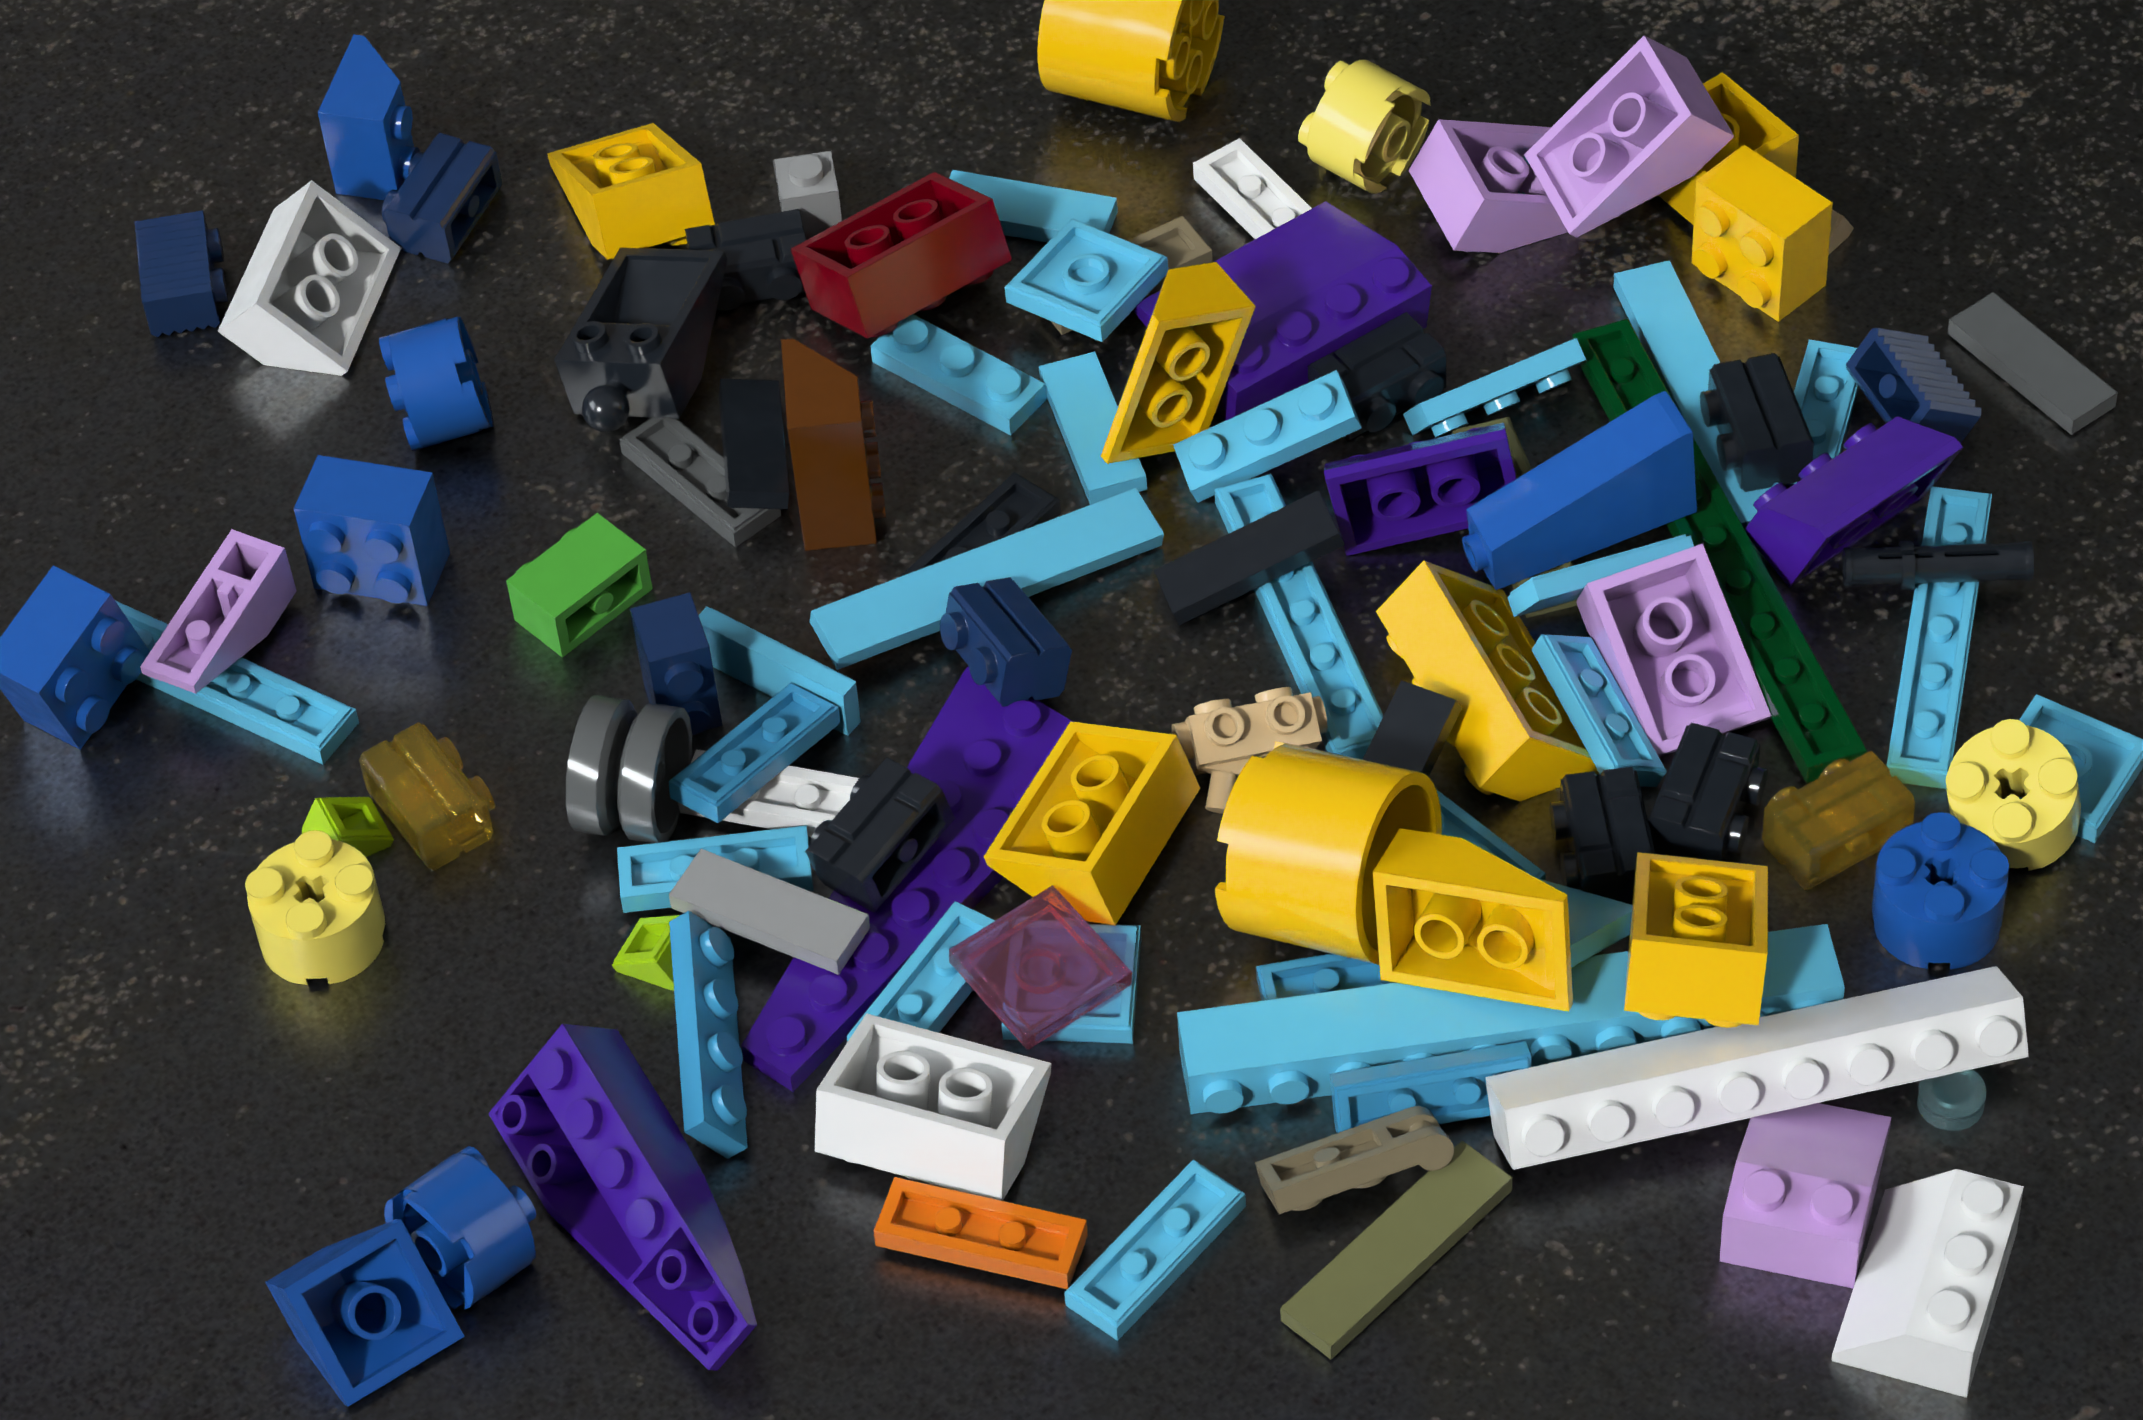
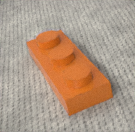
(981, 1233)

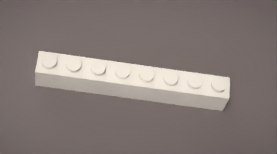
(1756, 1069)

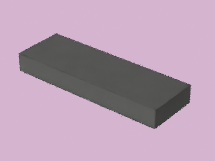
(2032, 363)
(693, 475)

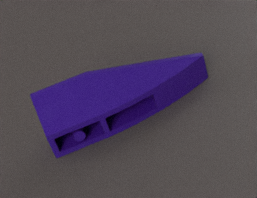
(627, 1186)

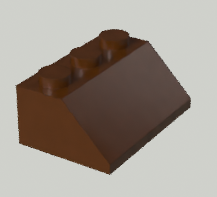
(830, 451)

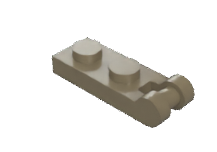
(1354, 1159)

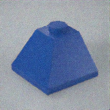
(365, 1310)

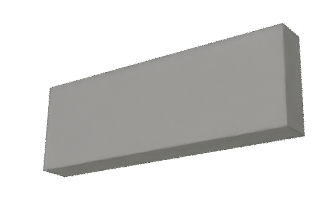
(770, 911)

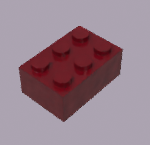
(902, 255)

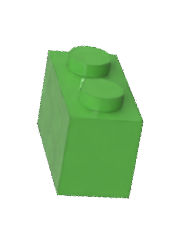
(579, 584)

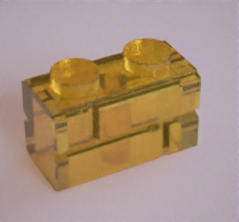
(428, 795)
(1836, 819)

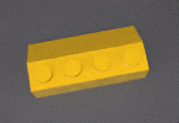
(1473, 650)

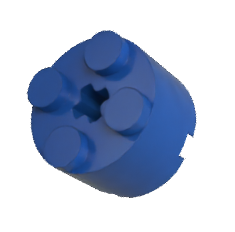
(436, 382)
(1939, 893)
(466, 1226)

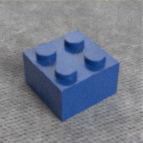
(372, 530)
(68, 657)

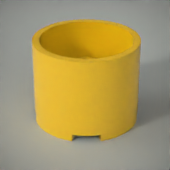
(1130, 51)
(1306, 845)

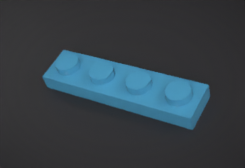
(708, 1035)

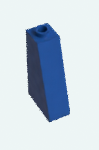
(1587, 496)

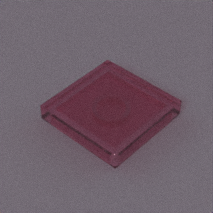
(1040, 967)

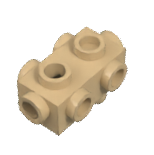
(1225, 737)

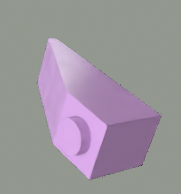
(223, 613)

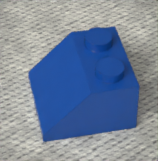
(366, 125)

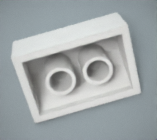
(310, 285)
(930, 1107)
(1931, 1280)

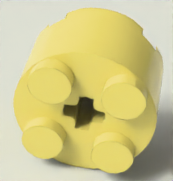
(1365, 124)
(2011, 764)
(316, 910)

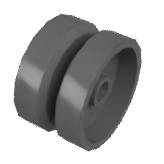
(624, 768)

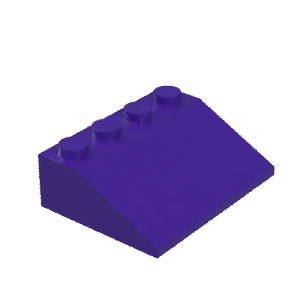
(1313, 292)

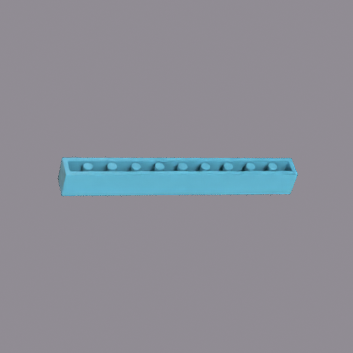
(1293, 1044)

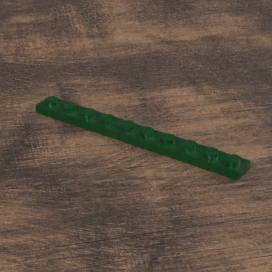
(1783, 663)

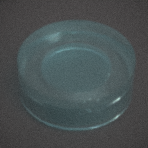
(1952, 1100)

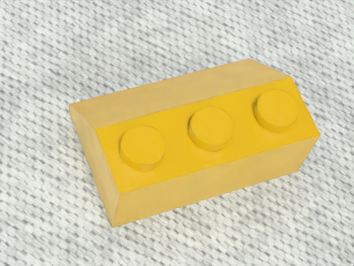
(1180, 363)
(1096, 817)

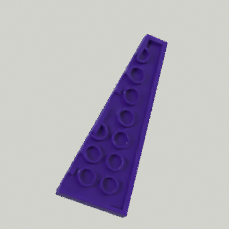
(984, 765)

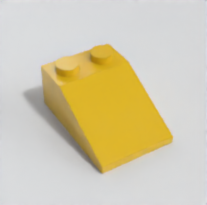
(633, 189)
(1470, 923)
(1697, 940)

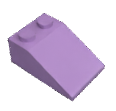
(1628, 138)
(1473, 183)
(1673, 647)
(1805, 1192)

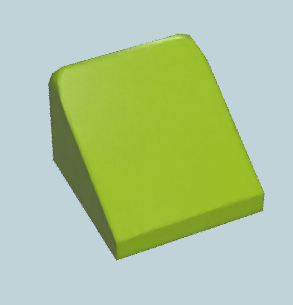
(350, 821)
(648, 952)

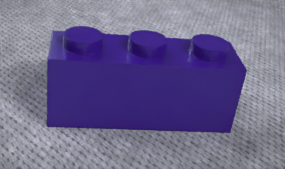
(1417, 487)
(1848, 495)

